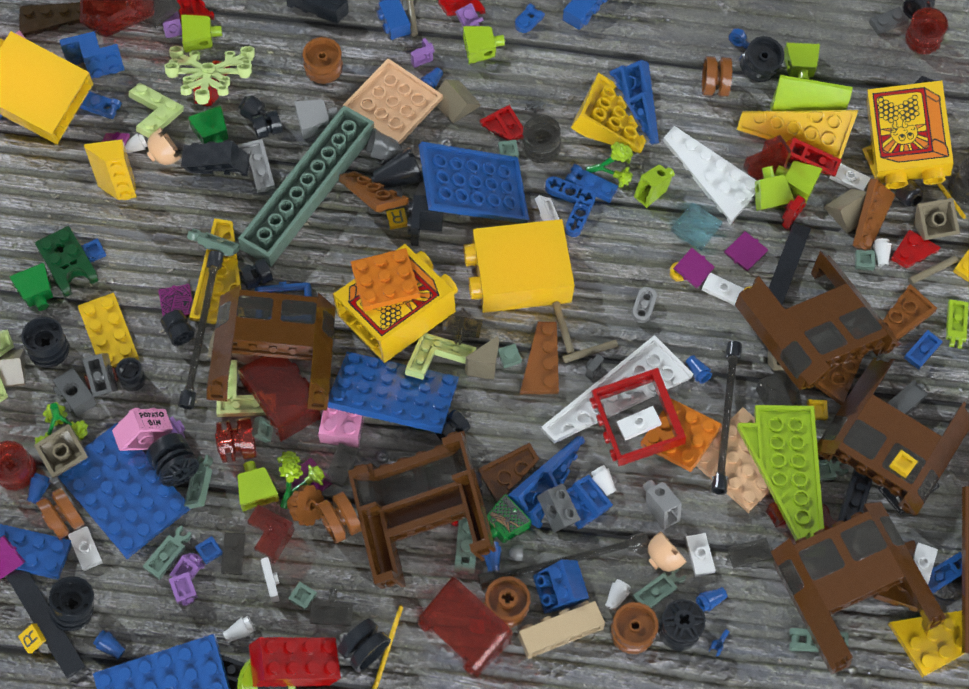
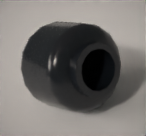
(251, 107)
(910, 194)

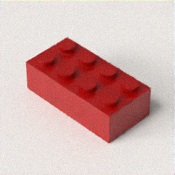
(294, 661)

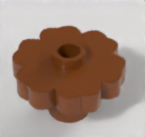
(303, 504)

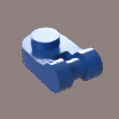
(524, 23)

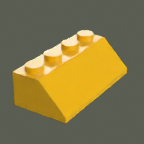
(112, 168)

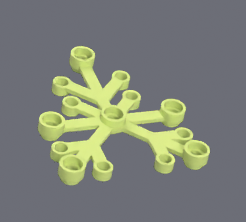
(207, 71)

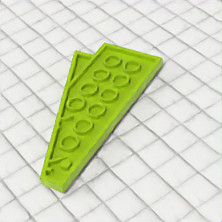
(787, 458)

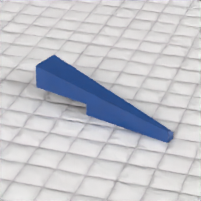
(637, 91)
(546, 477)

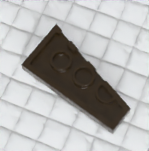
(47, 16)

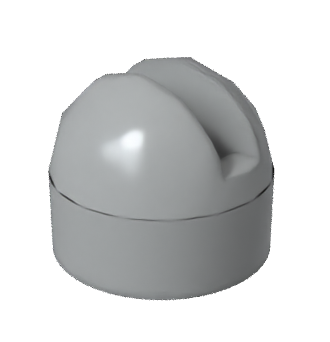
(516, 552)

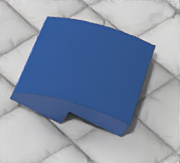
(588, 500)

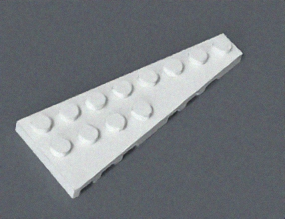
(650, 355)

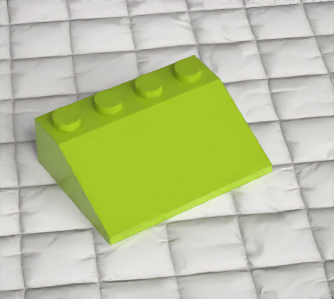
(806, 94)

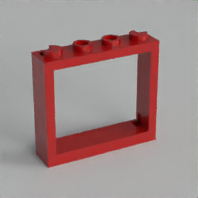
(626, 385)

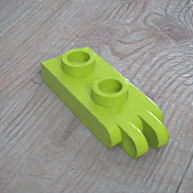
(957, 322)

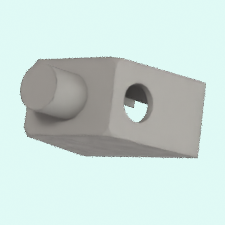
(313, 116)
(662, 504)

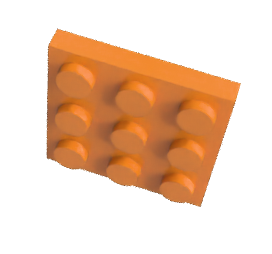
(385, 279)
(698, 431)

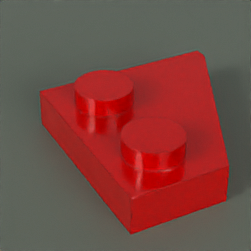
(452, 6)
(194, 7)
(504, 124)
(792, 211)
(913, 250)

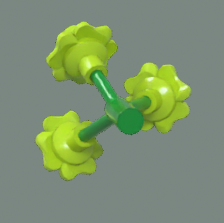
(619, 152)
(55, 414)
(292, 470)

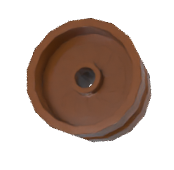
(322, 60)
(716, 76)
(60, 513)
(341, 516)
(509, 590)
(623, 627)

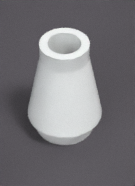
(136, 143)
(882, 251)
(604, 480)
(617, 594)
(240, 629)

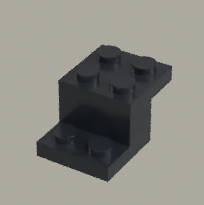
(422, 219)

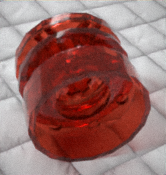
(926, 30)
(235, 440)
(13, 455)

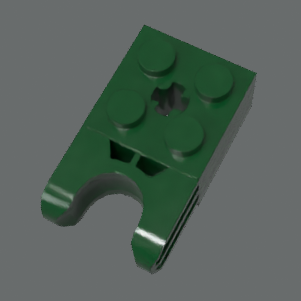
(65, 259)

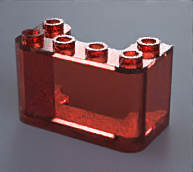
(113, 16)
(279, 393)

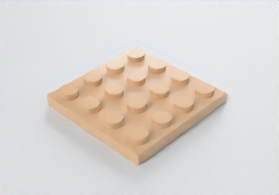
(394, 100)
(744, 479)

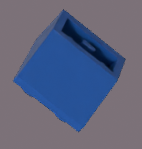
(561, 586)

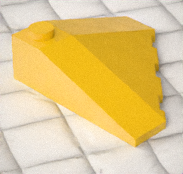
(605, 118)

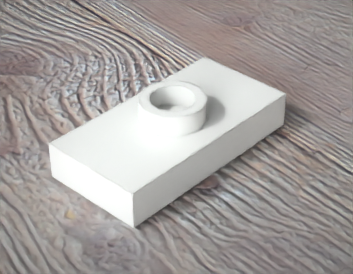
(850, 178)
(546, 208)
(722, 288)
(639, 423)
(85, 548)
(700, 554)
(924, 559)
(271, 579)

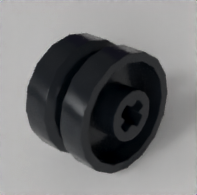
(762, 59)
(363, 645)

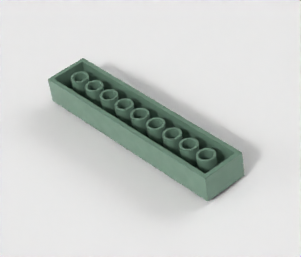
(306, 186)

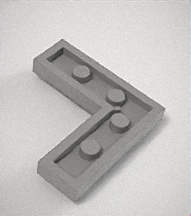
(259, 165)

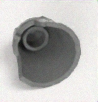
(382, 146)

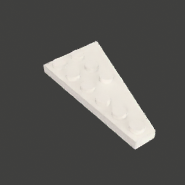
(718, 178)

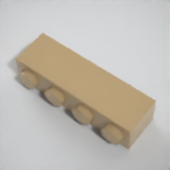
(561, 629)

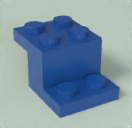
(97, 60)

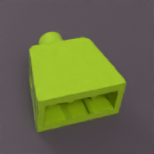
(198, 32)
(480, 43)
(801, 59)
(800, 178)
(656, 179)
(772, 190)
(255, 487)

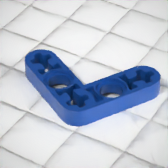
(580, 203)

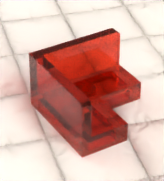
(774, 153)
(276, 532)

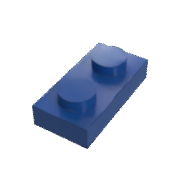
(923, 349)

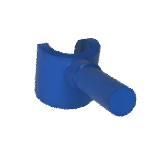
(718, 644)

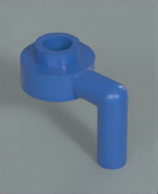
(738, 38)

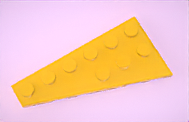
(819, 128)
(226, 278)
(930, 648)

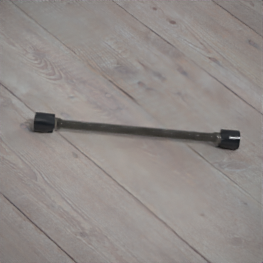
(187, 397)
(720, 480)

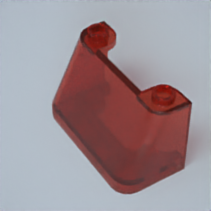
(466, 626)

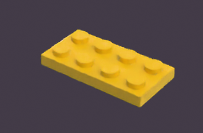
(107, 329)

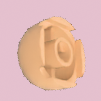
(162, 148)
(664, 554)

